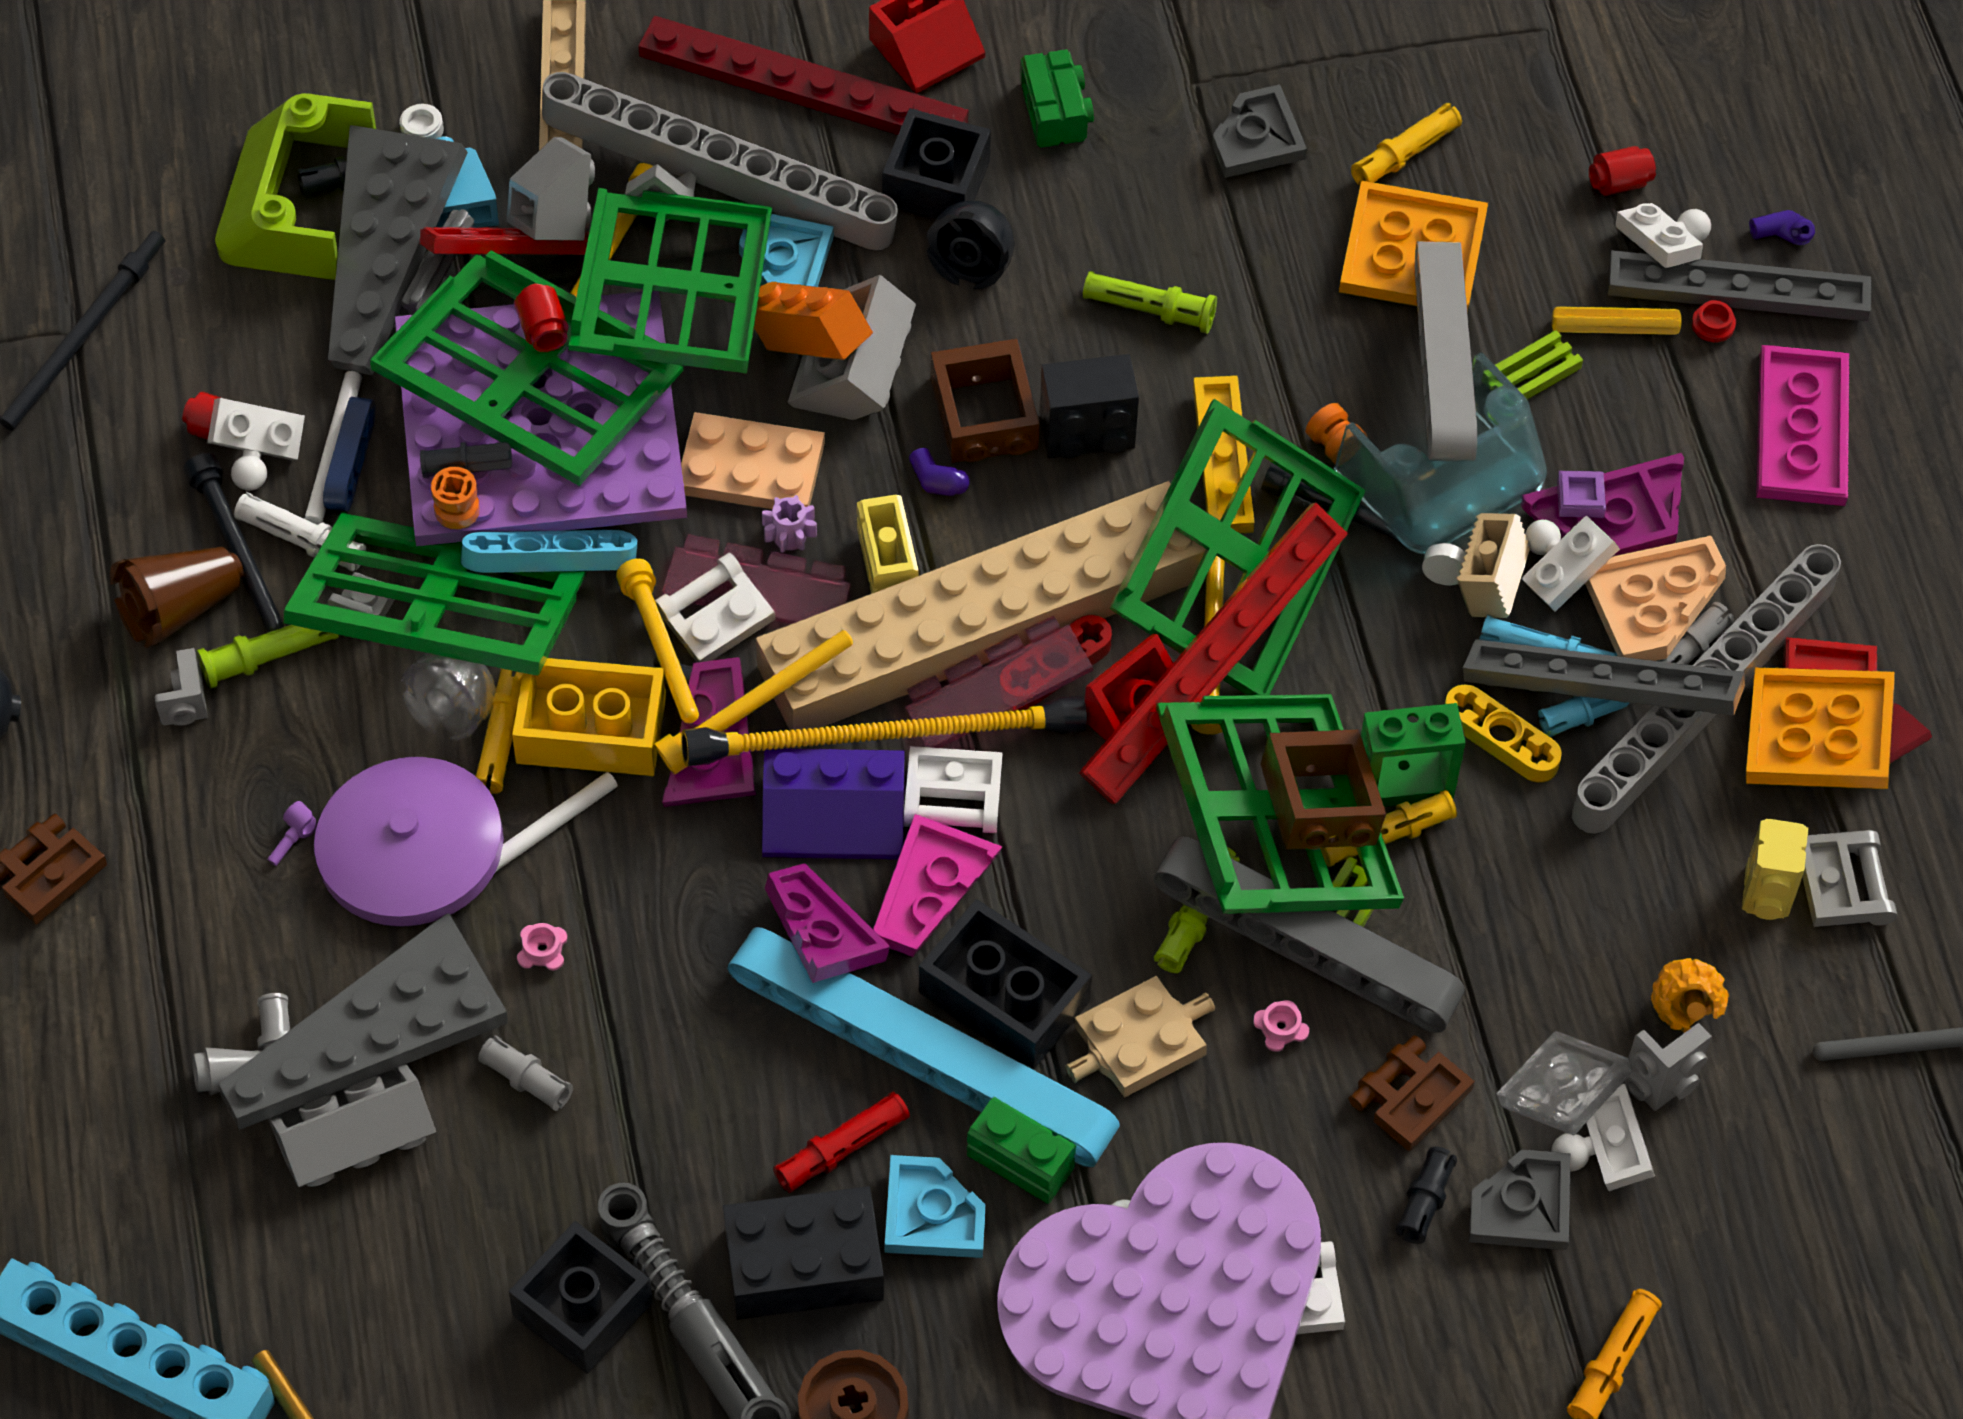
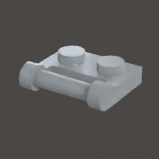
(1832, 883)

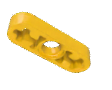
(1506, 752)

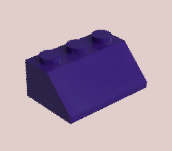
(833, 803)

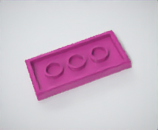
(1803, 425)

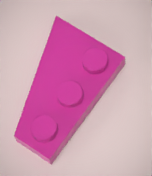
(929, 881)

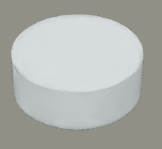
(422, 121)
(1443, 563)

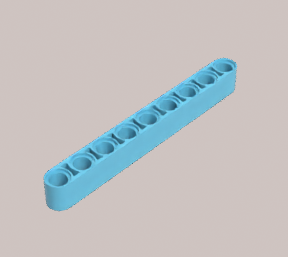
(920, 1043)

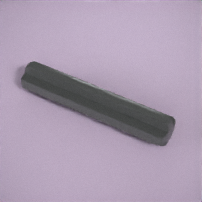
(433, 268)

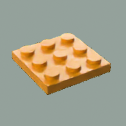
(1385, 236)
(1820, 728)

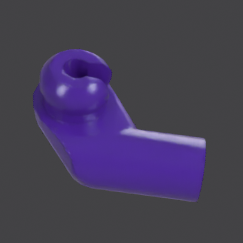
(1785, 225)
(937, 478)

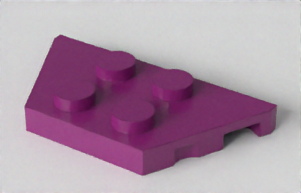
(1639, 505)

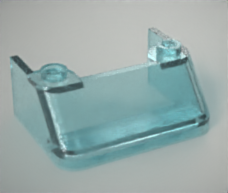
(1440, 499)

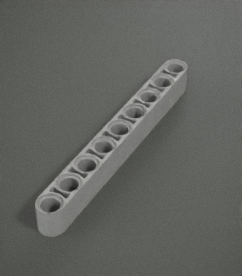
(718, 160)
(1675, 733)

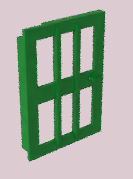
(740, 290)
(521, 373)
(1222, 541)
(419, 627)
(1251, 804)

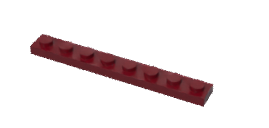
(786, 77)

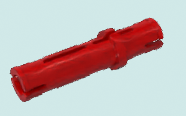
(826, 1151)

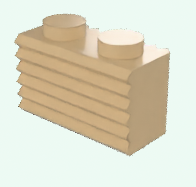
(1493, 565)

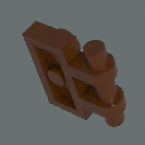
(54, 874)
(1422, 1101)

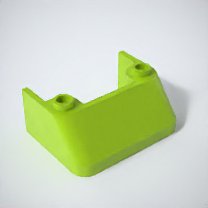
(257, 222)

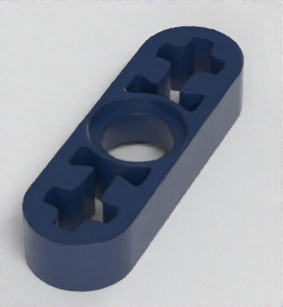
(349, 454)

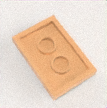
(750, 461)

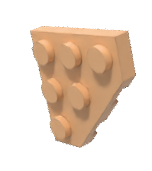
(1655, 595)

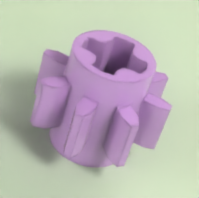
(789, 523)

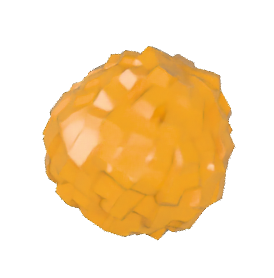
(1688, 993)

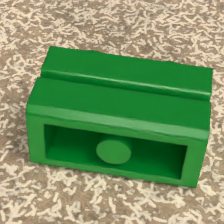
(1055, 98)
(1020, 1150)

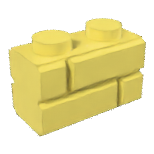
(885, 542)
(1774, 869)

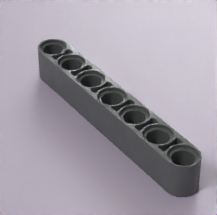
(1320, 942)

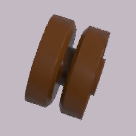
(853, 1387)

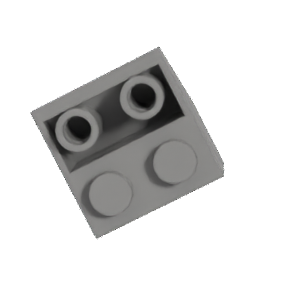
(552, 193)

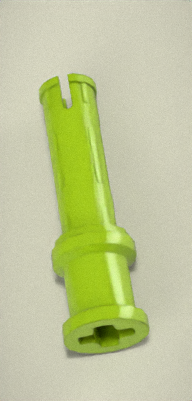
(1174, 304)
(246, 654)

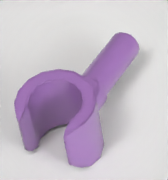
(302, 826)

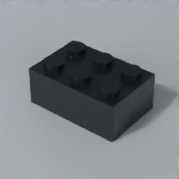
(1004, 983)
(803, 1252)

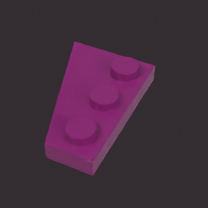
(713, 688)
(821, 925)

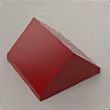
(1124, 685)

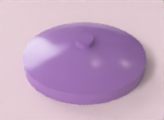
(408, 841)

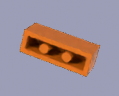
(810, 320)

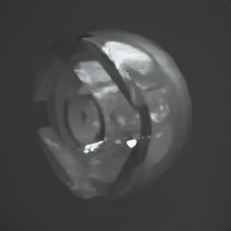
(448, 694)

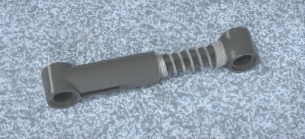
(692, 1318)

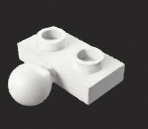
(1662, 237)
(256, 432)
(1567, 560)
(1614, 1140)

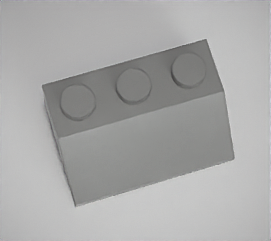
(863, 379)
(353, 1126)

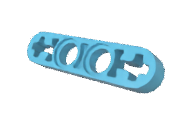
(547, 550)

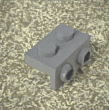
(1668, 1071)

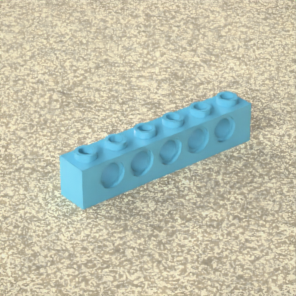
(97, 1355)

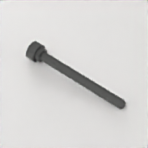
(1888, 1044)

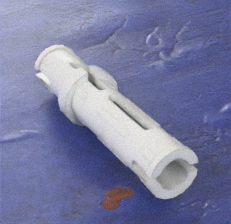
(287, 526)

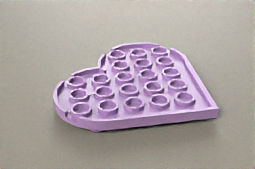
(1177, 1298)

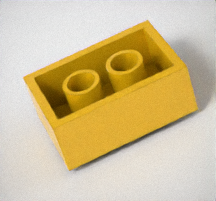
(590, 717)

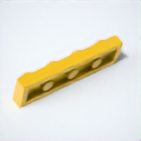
(1229, 455)

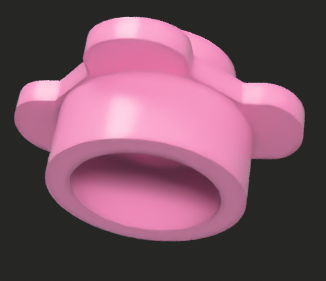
(537, 935)
(1281, 1012)

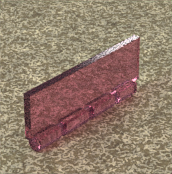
(780, 582)
(1010, 681)

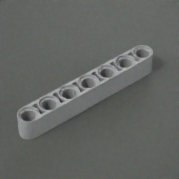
(1445, 352)

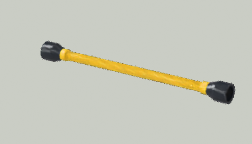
(708, 745)

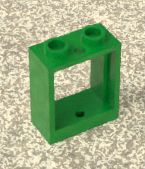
(1417, 757)

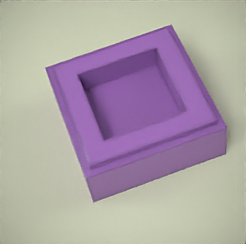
(1581, 494)

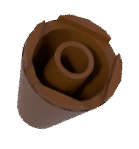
(172, 589)

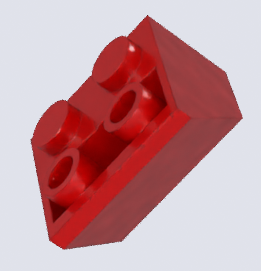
(925, 38)

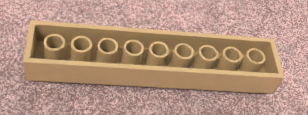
(970, 606)

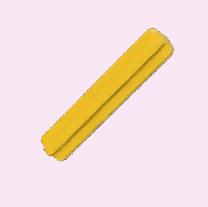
(1616, 320)

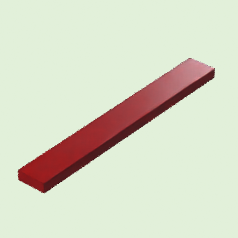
(1215, 649)

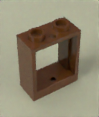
(979, 366)
(1322, 754)

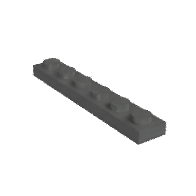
(1742, 286)
(1604, 677)

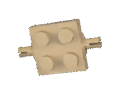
(1140, 1036)

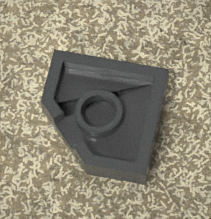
(1258, 133)
(1524, 1203)

